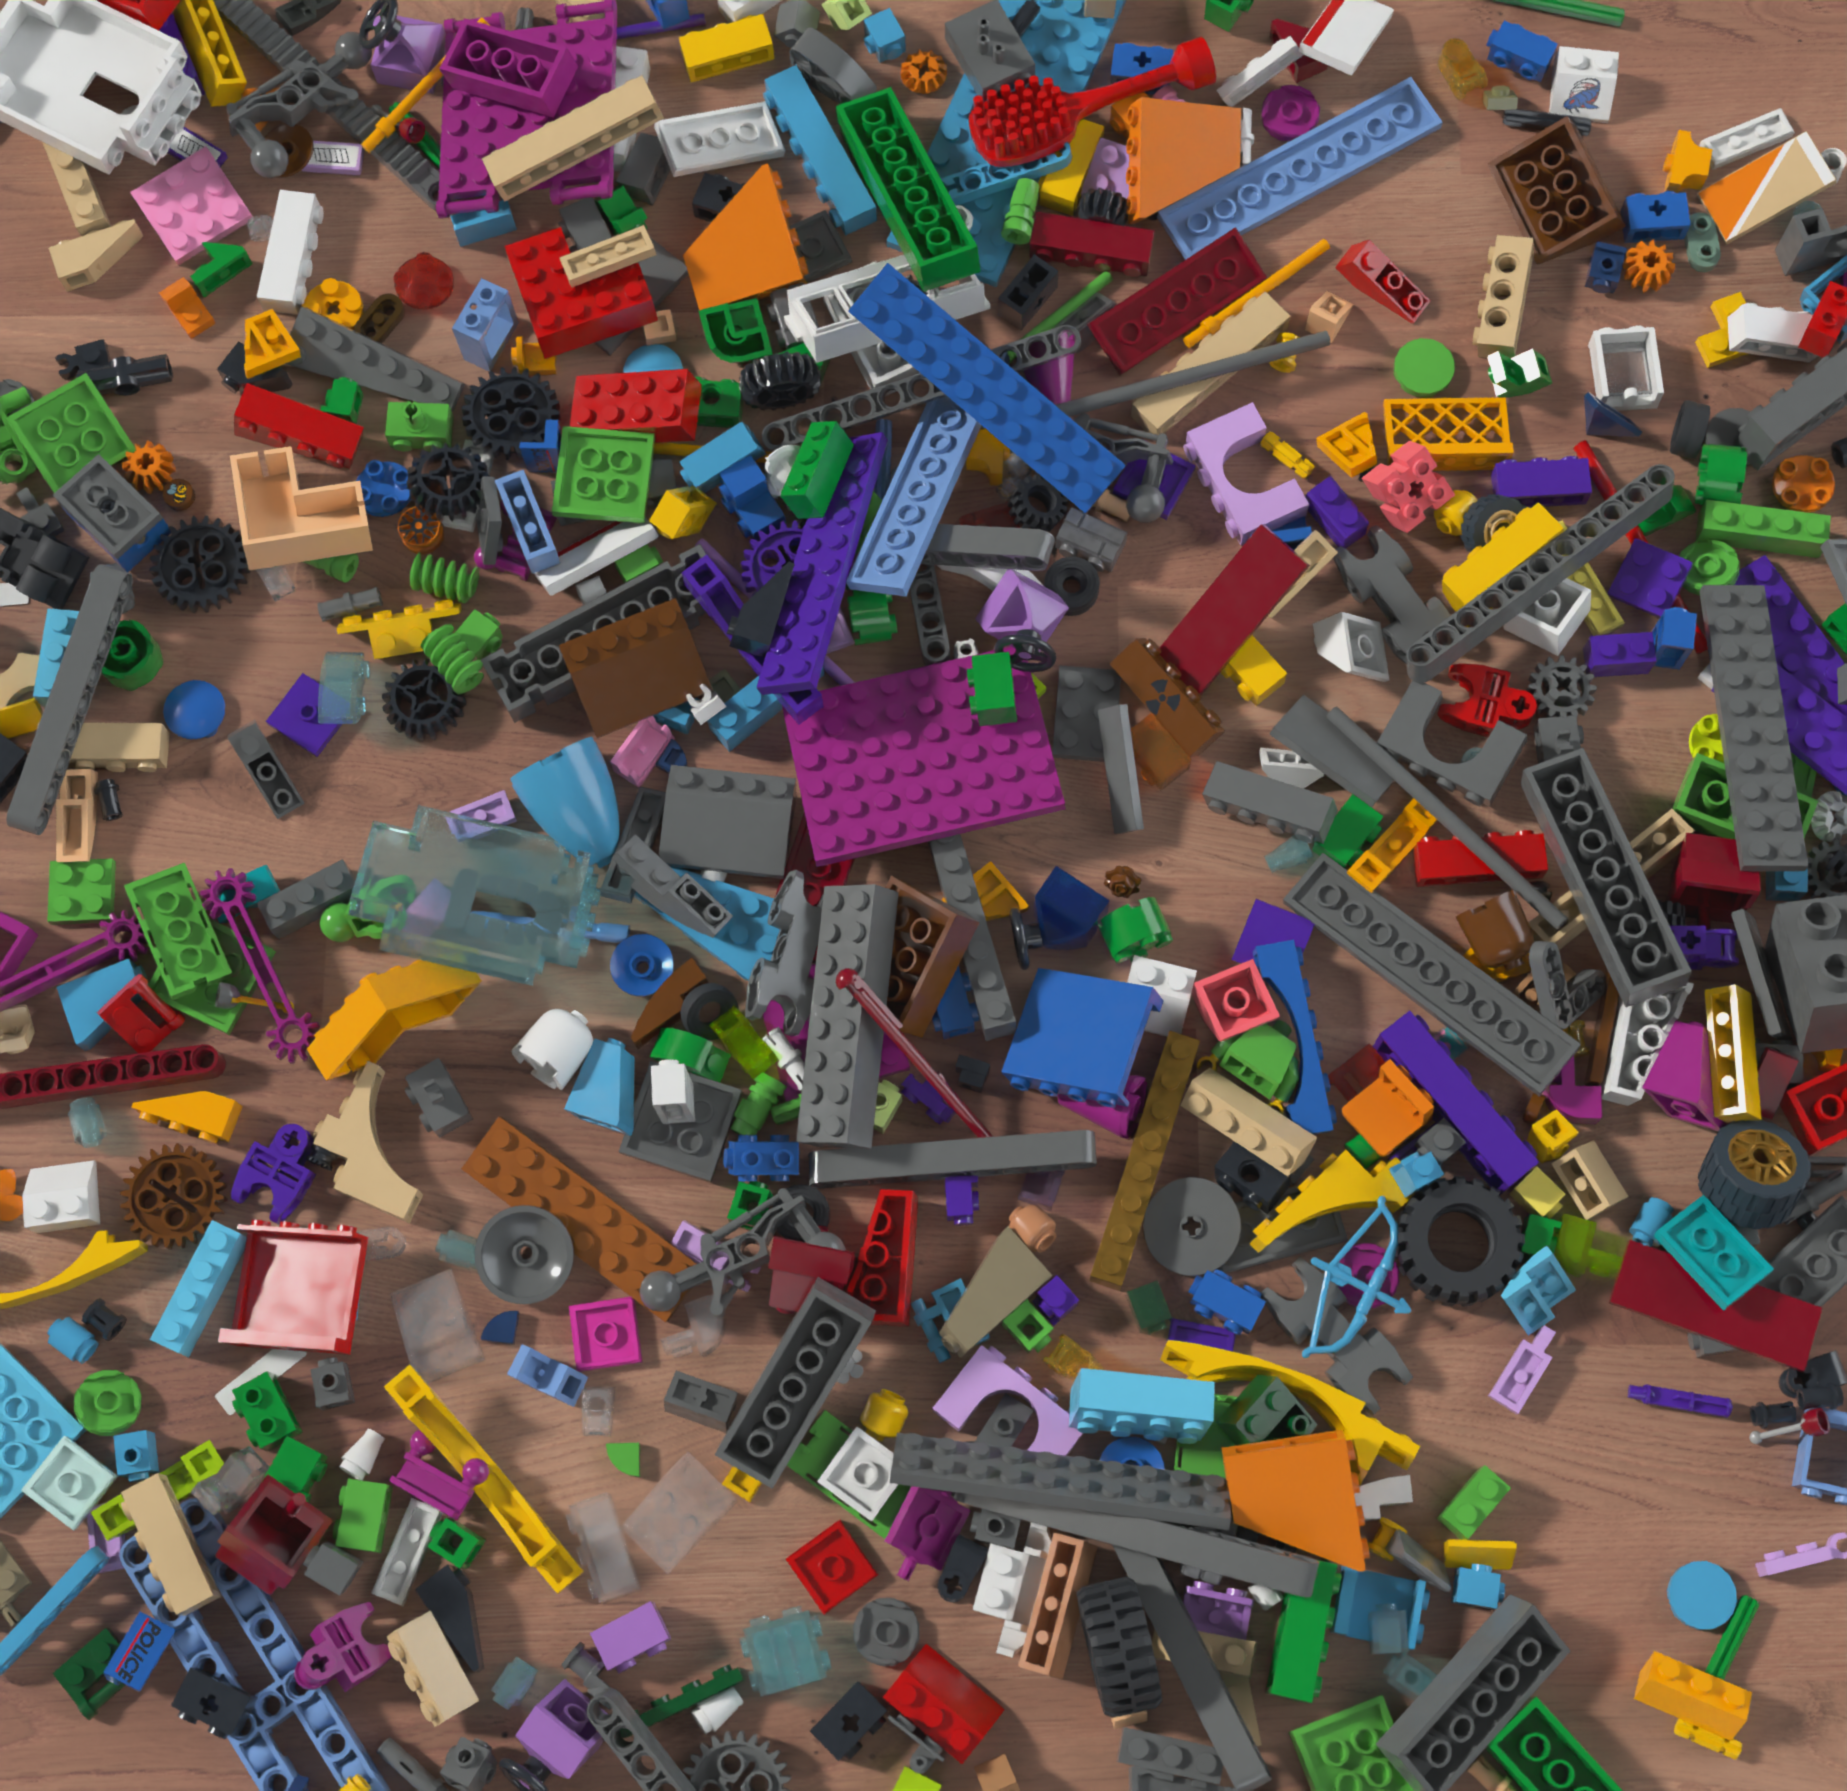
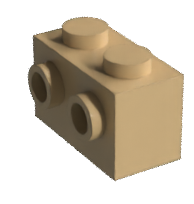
(1589, 1180)

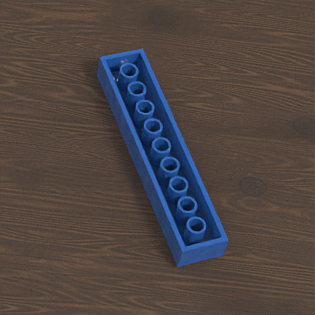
(986, 388)

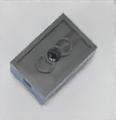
(112, 513)

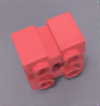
(1408, 486)

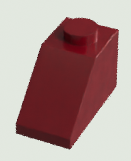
(1304, 66)

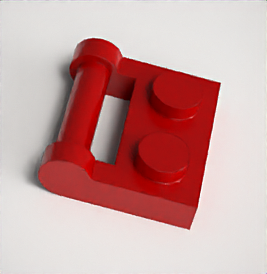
(133, 1023)

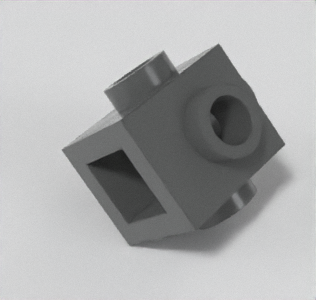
(469, 1765)

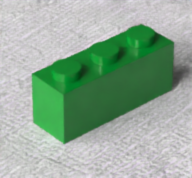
(817, 470)

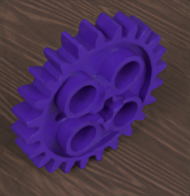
(756, 572)

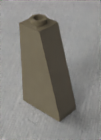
(997, 1288)

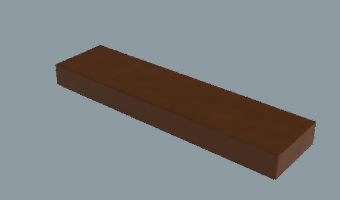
(1602, 1033)

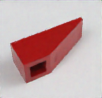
(1382, 280)

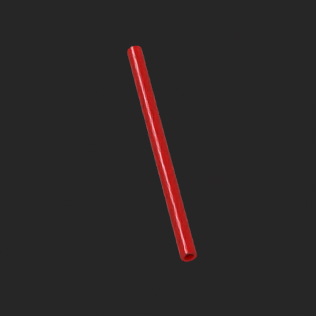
(1607, 490)

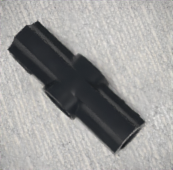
(127, 375)

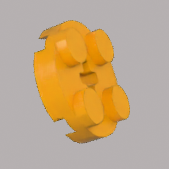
(336, 293)

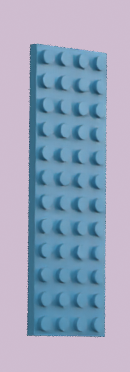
(1062, 48)

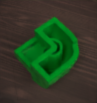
(736, 331)

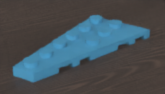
(744, 936)

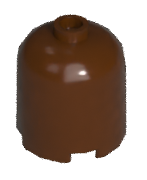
(1498, 931)

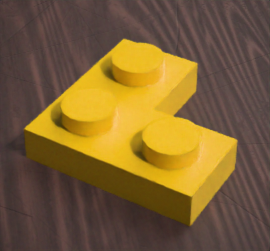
(1715, 345)

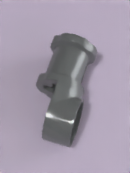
(588, 1670)

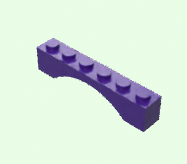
(721, 603)

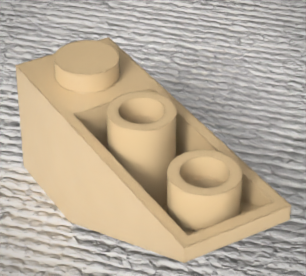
(92, 255)

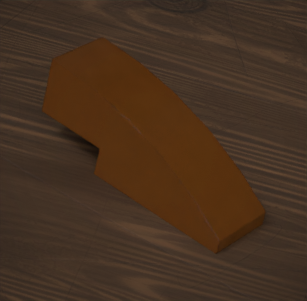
(666, 1003)

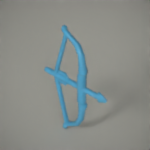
(1342, 1275)

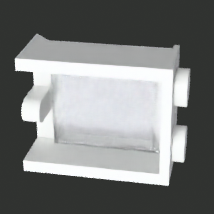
(1626, 367)

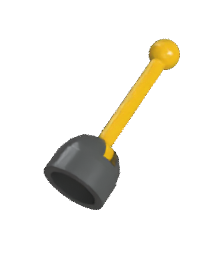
(229, 996)

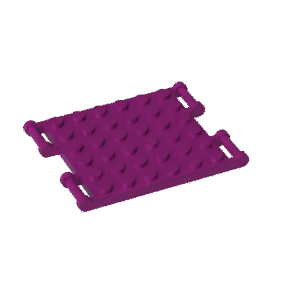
(480, 125)

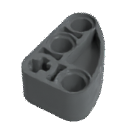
(829, 68)

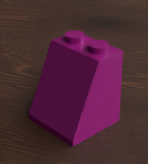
(1682, 1076)

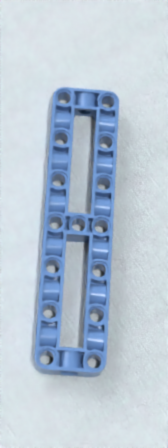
(279, 1652)

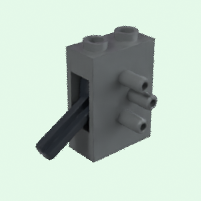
(992, 46)

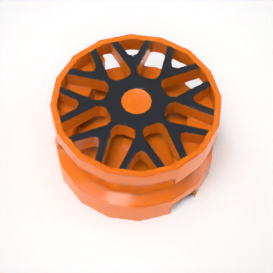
(420, 532)

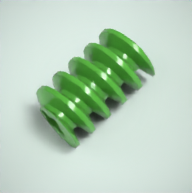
(443, 580)
(452, 659)

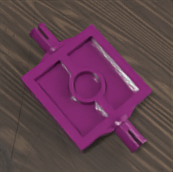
(926, 1528)

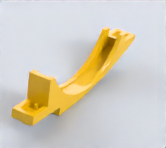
(97, 1259)
(1335, 1406)
(498, 1493)

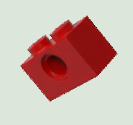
(1826, 321)

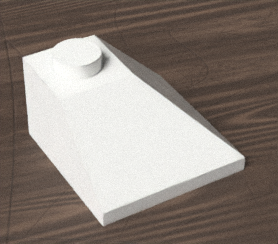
(1352, 645)

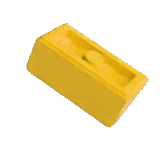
(20, 718)
(1468, 1552)

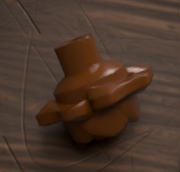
(1122, 881)

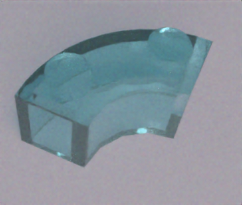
(342, 687)

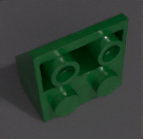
(1265, 1413)

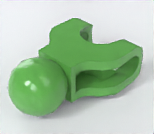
(341, 927)

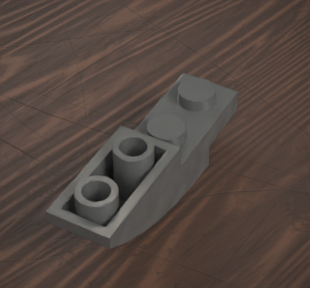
(666, 890)

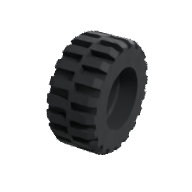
(1493, 1216)
(1119, 1647)

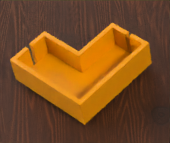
(384, 1010)

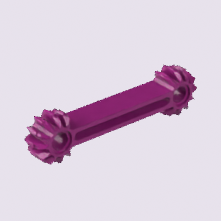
(259, 963)
(57, 969)

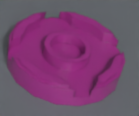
(1289, 112)
(1363, 1262)

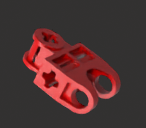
(1502, 701)

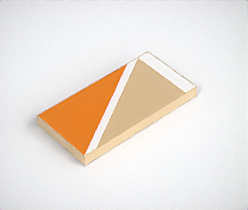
(1766, 187)

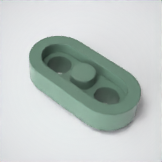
(1702, 240)

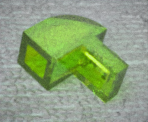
(743, 1042)
(1575, 1251)

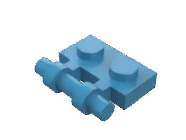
(945, 1301)

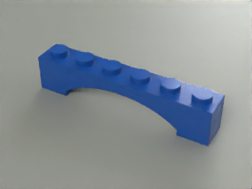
(1280, 968)

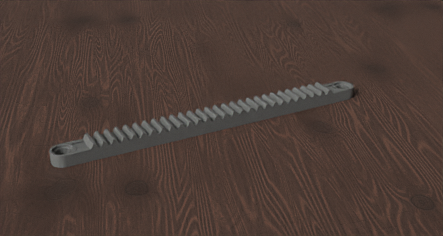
(358, 121)

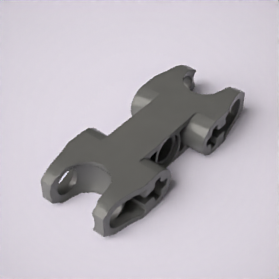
(1385, 582)
(787, 972)
(1354, 1361)

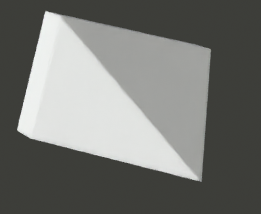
(1288, 767)

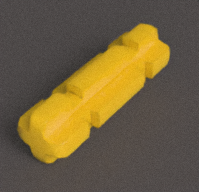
(1287, 455)
(1708, 1739)

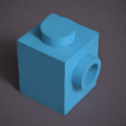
(884, 36)
(136, 1455)
(1478, 1587)

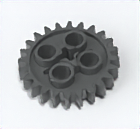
(711, 1766)

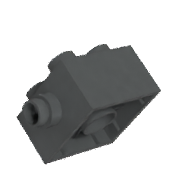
(1810, 969)

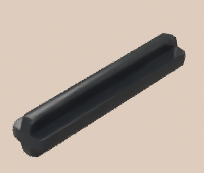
(1542, 120)

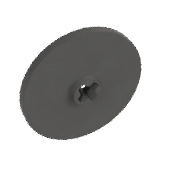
(1206, 1205)

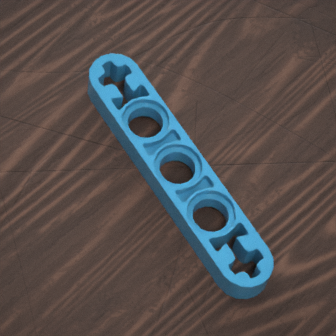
(990, 184)
(51, 1606)

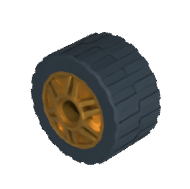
(1754, 1173)

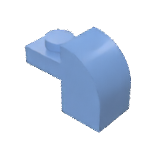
(547, 1375)

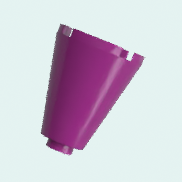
(1054, 377)
(1118, 1119)

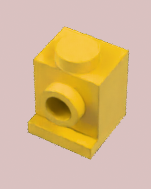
(1551, 1136)

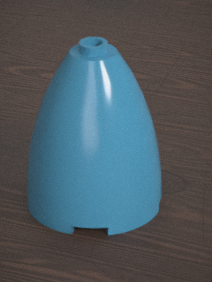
(573, 800)

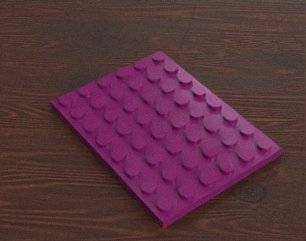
(911, 765)

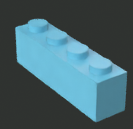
(199, 1289)

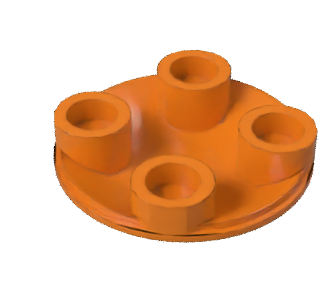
(1803, 483)

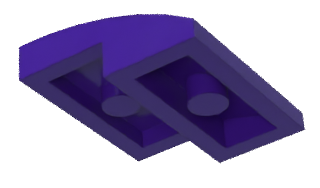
(1271, 925)

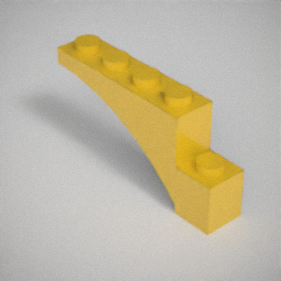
(1338, 1188)

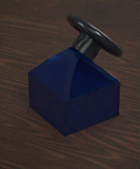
(1064, 915)

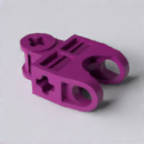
(341, 1652)

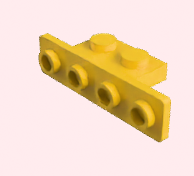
(399, 632)

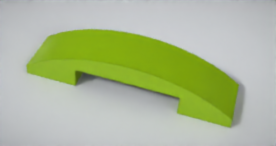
(183, 1477)

